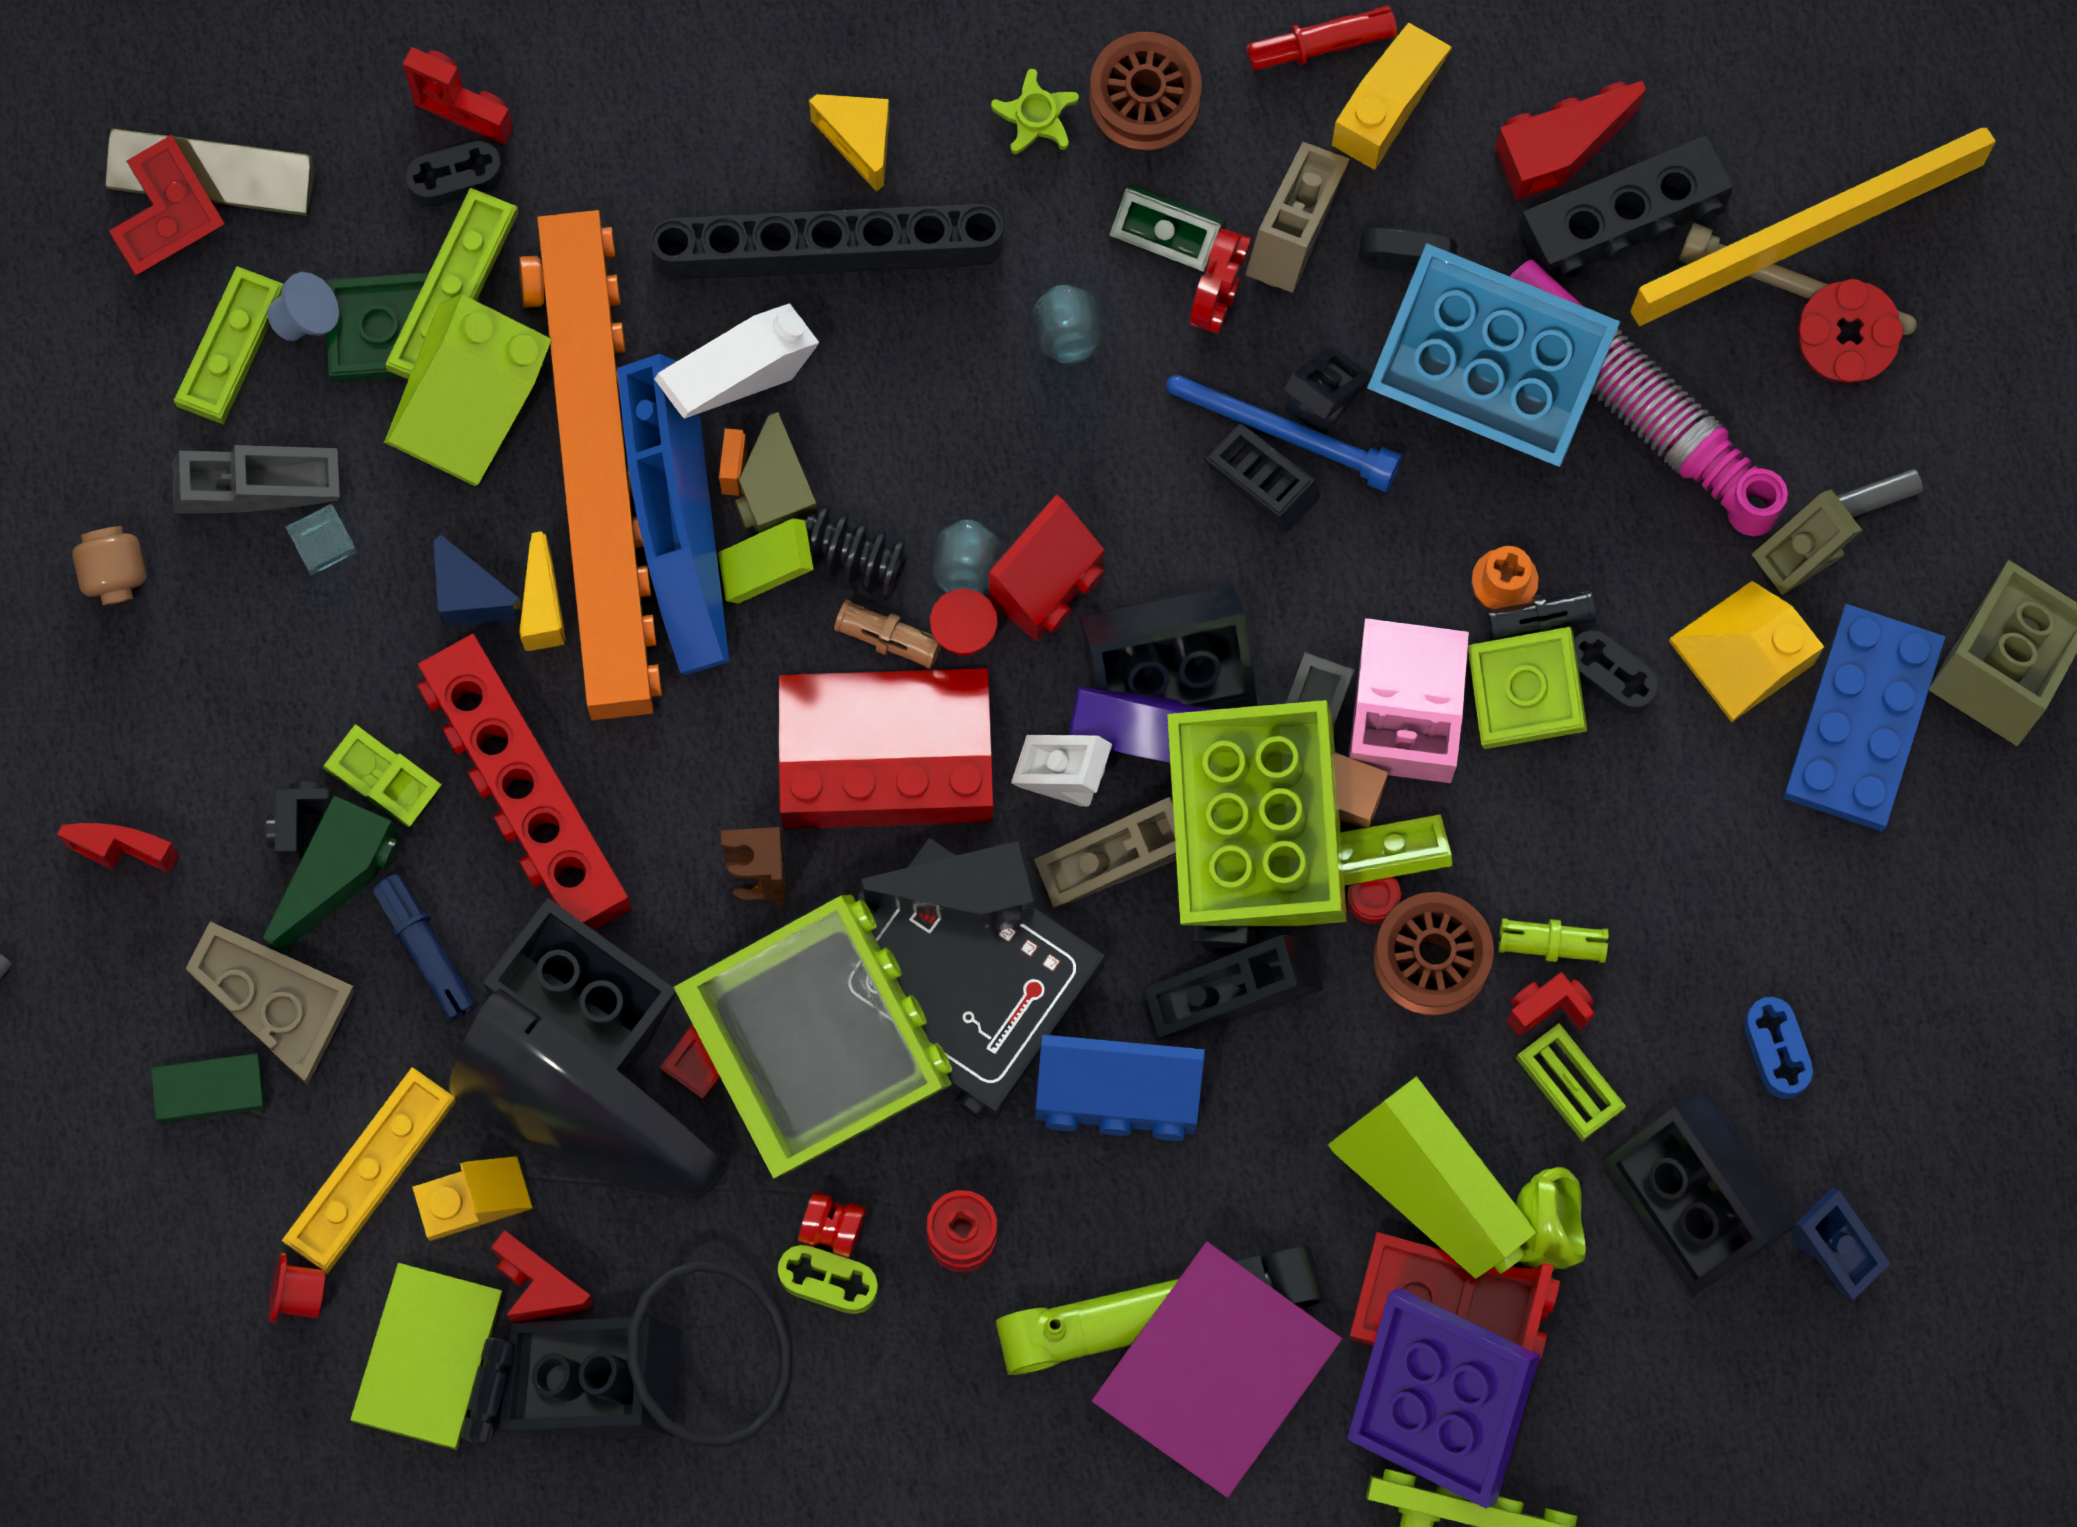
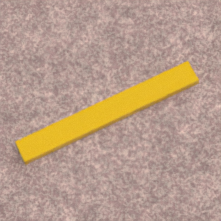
(1811, 226)

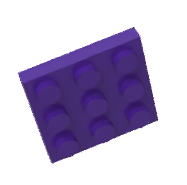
(1443, 1397)

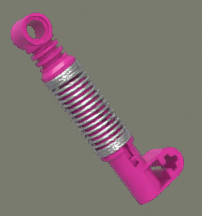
(1670, 422)

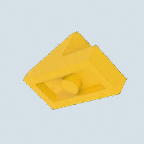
(472, 1197)

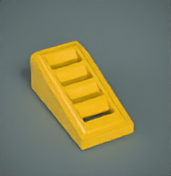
(541, 610)

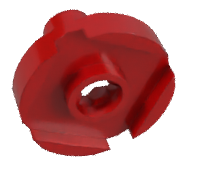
(1220, 283)
(1879, 331)

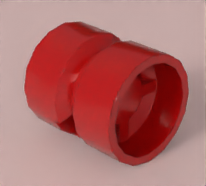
(962, 1231)

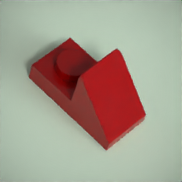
(549, 1292)

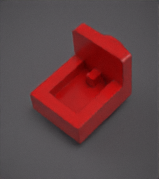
(1537, 1003)

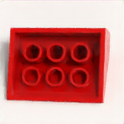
(885, 748)

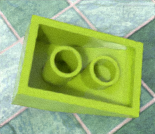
(466, 387)

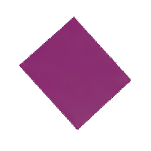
(1216, 1369)

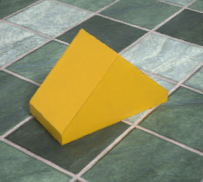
(857, 130)

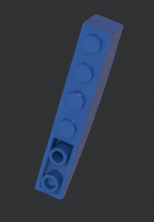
(674, 515)

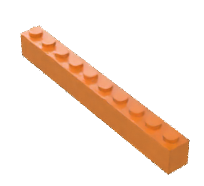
(596, 466)

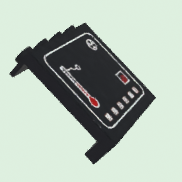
(986, 990)

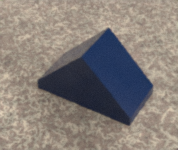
(469, 592)

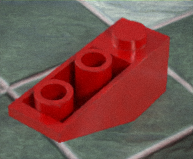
(1555, 145)

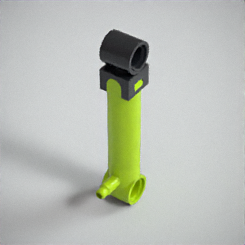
(1046, 1337)

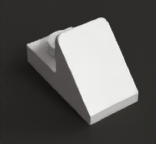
(1062, 766)

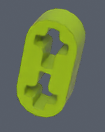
(832, 1267)

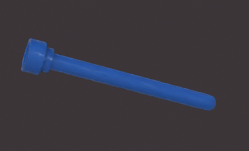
(1375, 466)

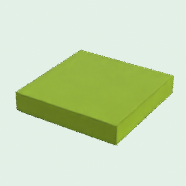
(1527, 688)

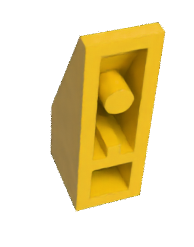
(1388, 95)

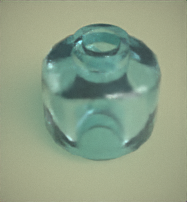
(1067, 324)
(964, 556)

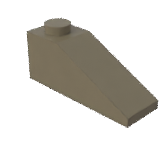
(1296, 217)
(1110, 854)

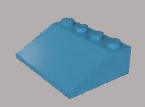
(1493, 355)

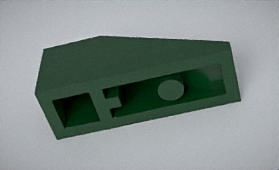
(336, 866)

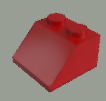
(1046, 570)

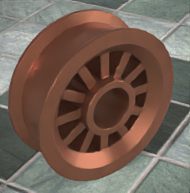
(1130, 51)
(1449, 910)

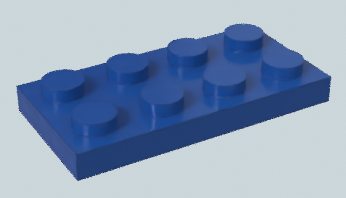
(1864, 717)

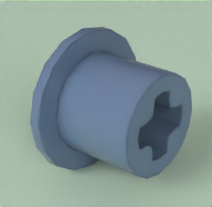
(303, 308)

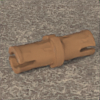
(887, 634)

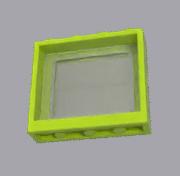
(814, 1034)

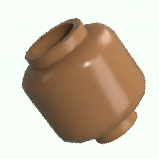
(109, 565)

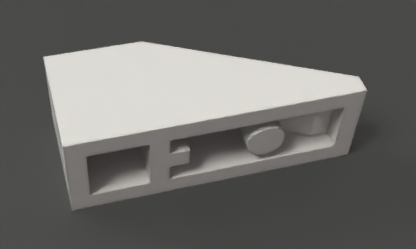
(739, 362)

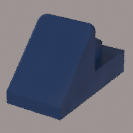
(1840, 1244)

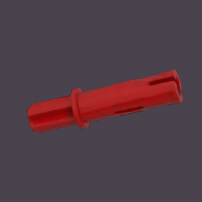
(1323, 38)

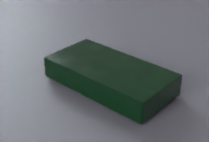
(208, 1088)

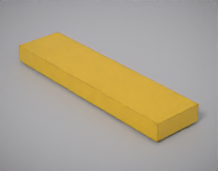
(369, 1170)

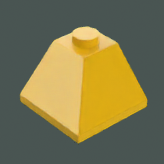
(1747, 648)

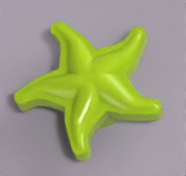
(1036, 114)

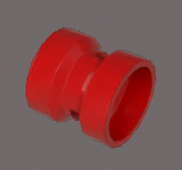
(832, 1224)

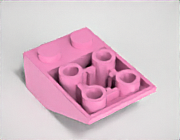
(1409, 700)

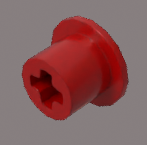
(963, 621)
(295, 1290)

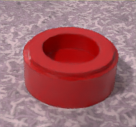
(1373, 899)

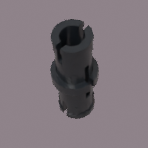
(1572, 610)

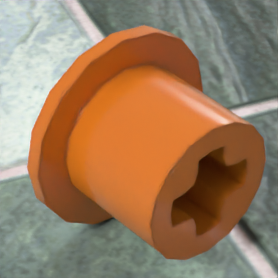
(1504, 578)

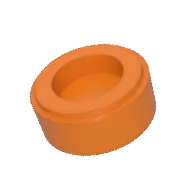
(531, 281)

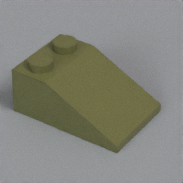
(2011, 654)

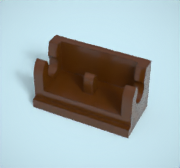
(756, 855)

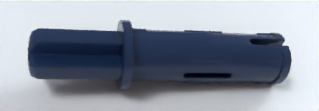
(424, 947)

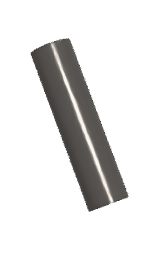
(1882, 493)

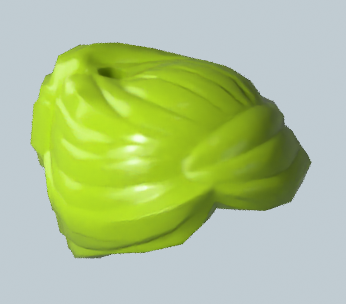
(1554, 1210)

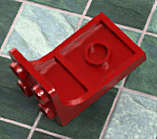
(1500, 1303)

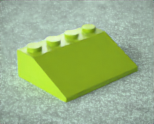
(1257, 816)

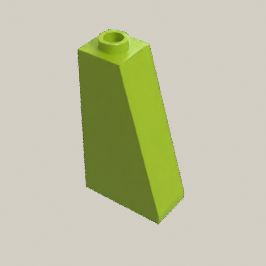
(1436, 1180)

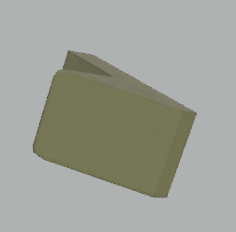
(1807, 542)

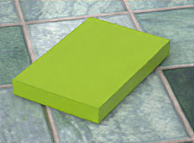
(426, 1356)

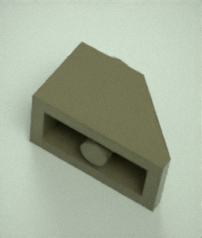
(773, 481)

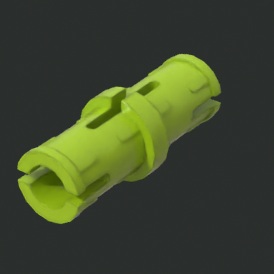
(1553, 940)

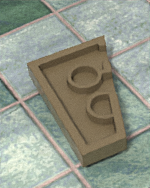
(272, 995)

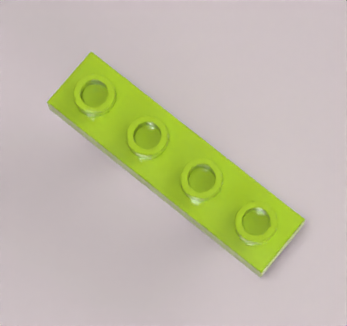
(1424, 1506)

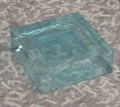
(321, 539)

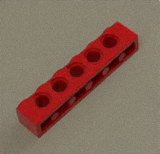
(465, 670)

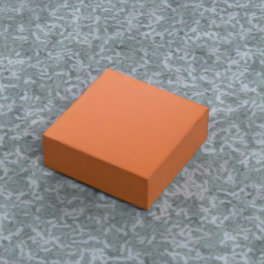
(732, 461)

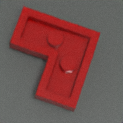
(439, 89)
(178, 213)

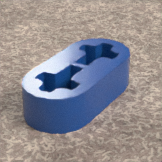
(1790, 1044)

